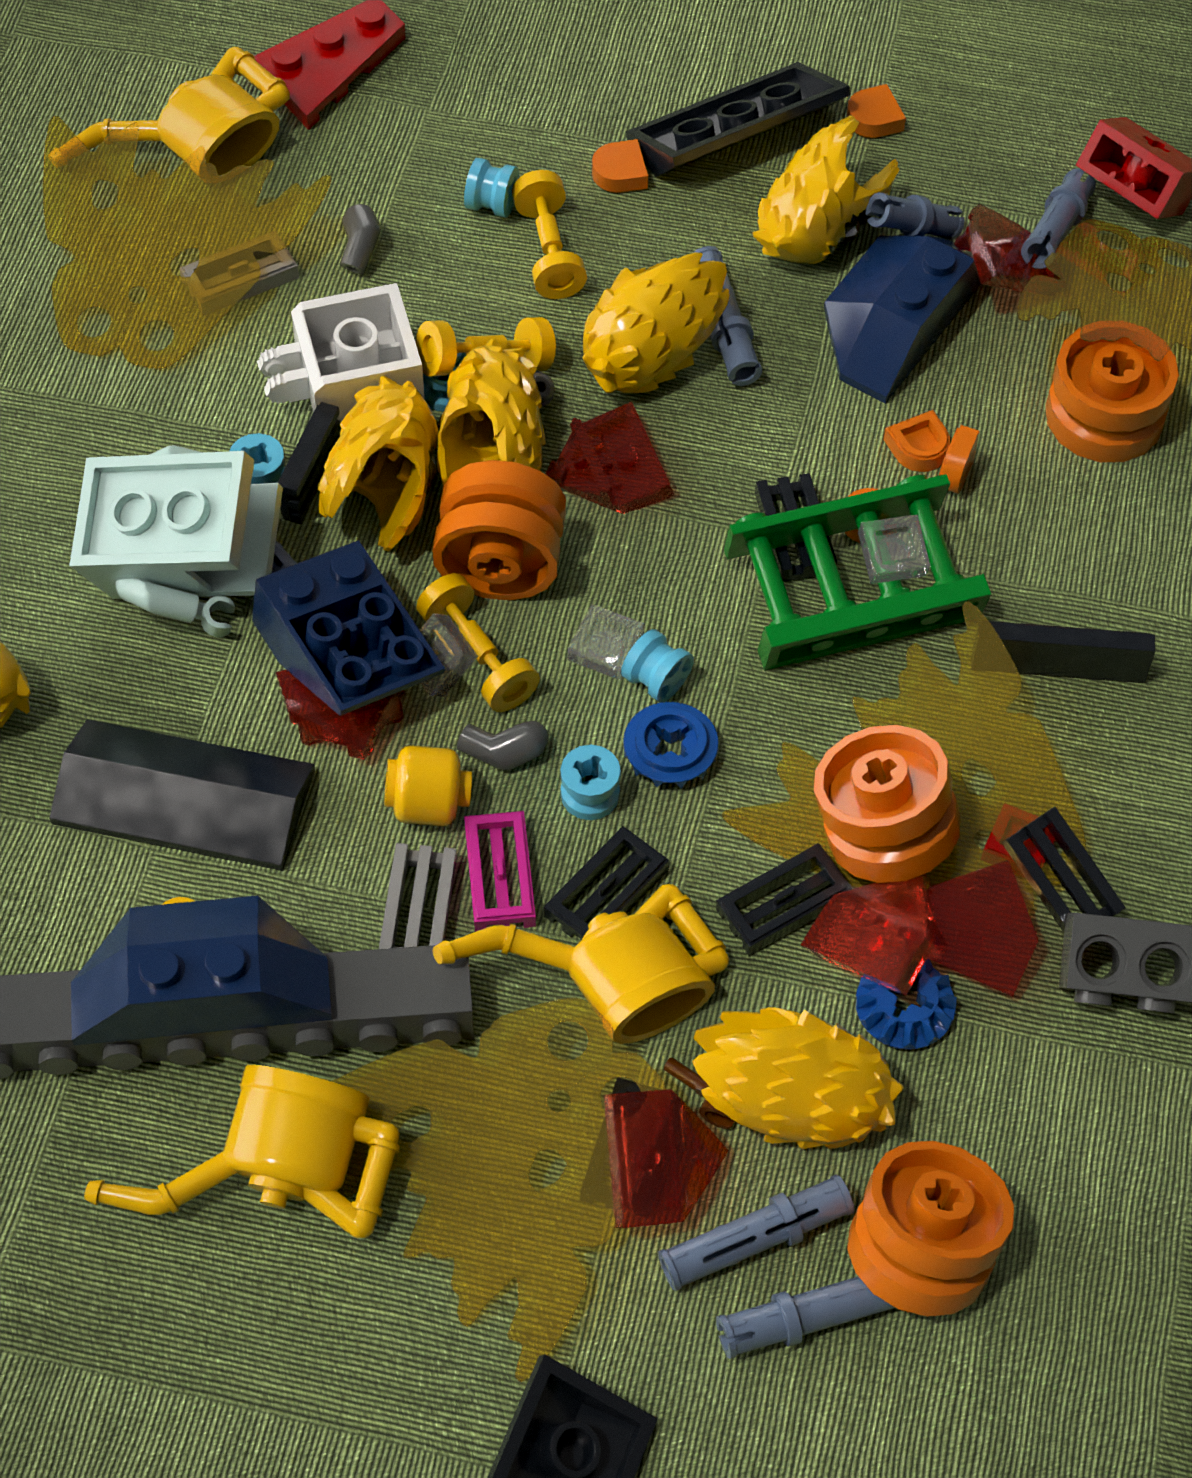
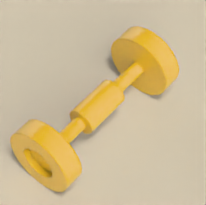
(558, 272)
(439, 347)
(509, 682)

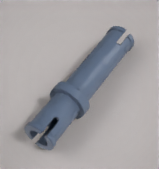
(1063, 209)
(733, 333)
(779, 1222)
(792, 1316)

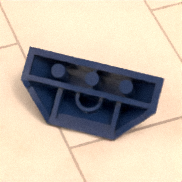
(896, 309)
(198, 973)

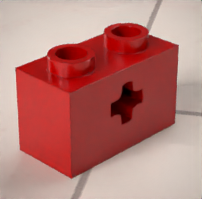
(1139, 167)

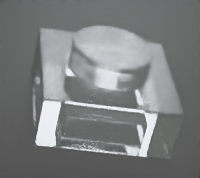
(894, 549)
(604, 641)
(451, 650)

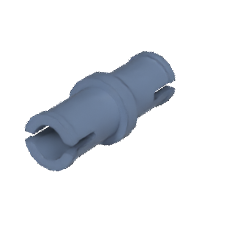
(915, 216)

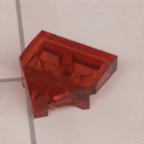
(997, 250)
(612, 462)
(321, 723)
(984, 927)
(878, 931)
(657, 1157)

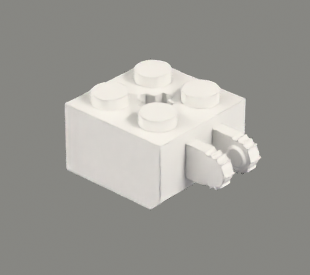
(343, 348)

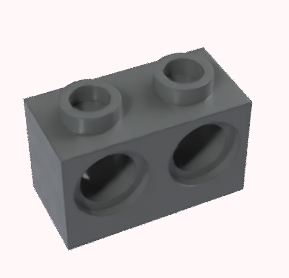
(1130, 946)

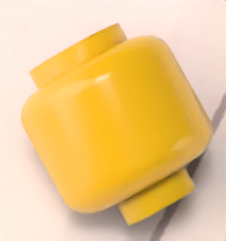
(426, 785)

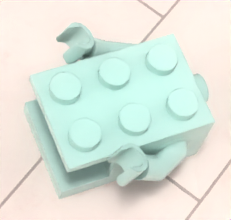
(176, 531)

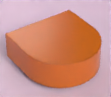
(876, 112)
(620, 167)
(918, 442)
(960, 457)

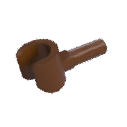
(696, 1083)

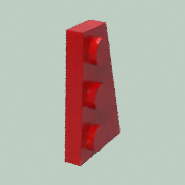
(331, 55)

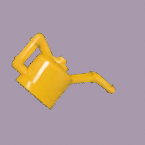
(213, 115)
(624, 963)
(293, 1144)

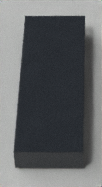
(1078, 651)

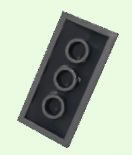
(735, 116)
(181, 794)
(571, 1429)

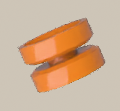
(1109, 398)
(500, 529)
(887, 803)
(930, 1228)

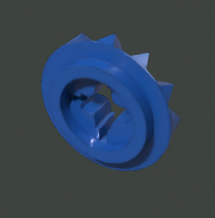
(672, 723)
(915, 1026)

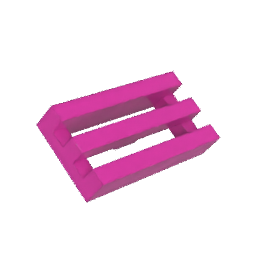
(503, 913)

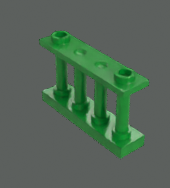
(843, 623)

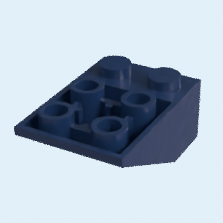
(342, 629)

